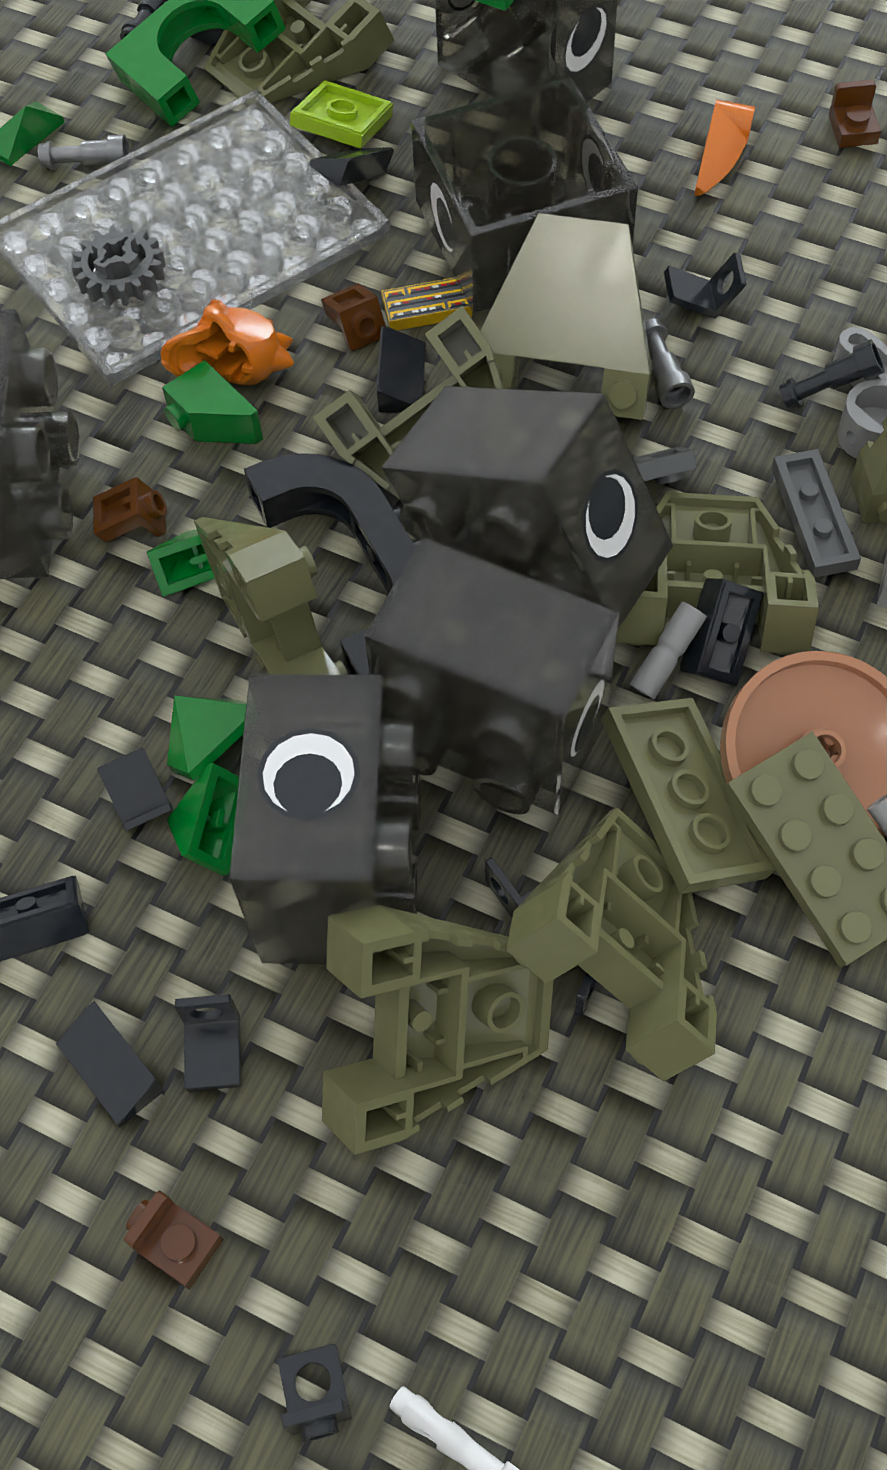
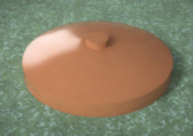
(817, 693)

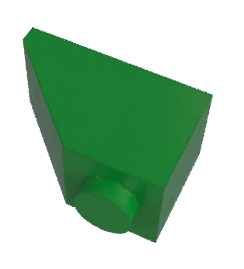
(210, 408)

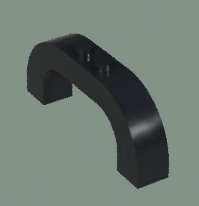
(334, 488)

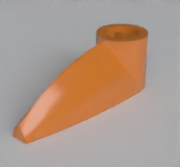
(724, 143)

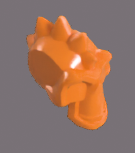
(232, 341)

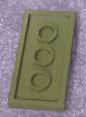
(682, 794)
(819, 844)

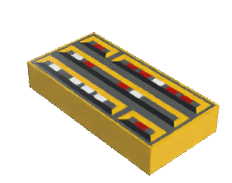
(423, 303)

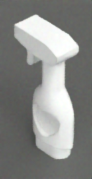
(447, 1435)

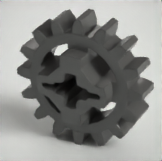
(118, 265)

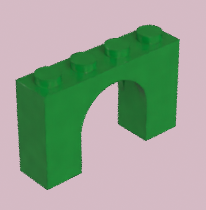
(147, 52)

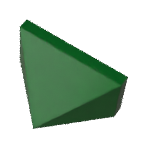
(26, 131)
(180, 563)
(202, 732)
(206, 819)

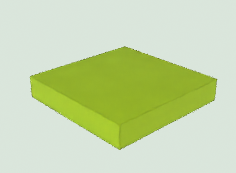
(341, 114)

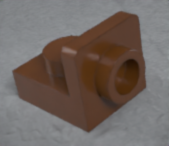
(853, 114)
(357, 314)
(128, 508)
(171, 1238)

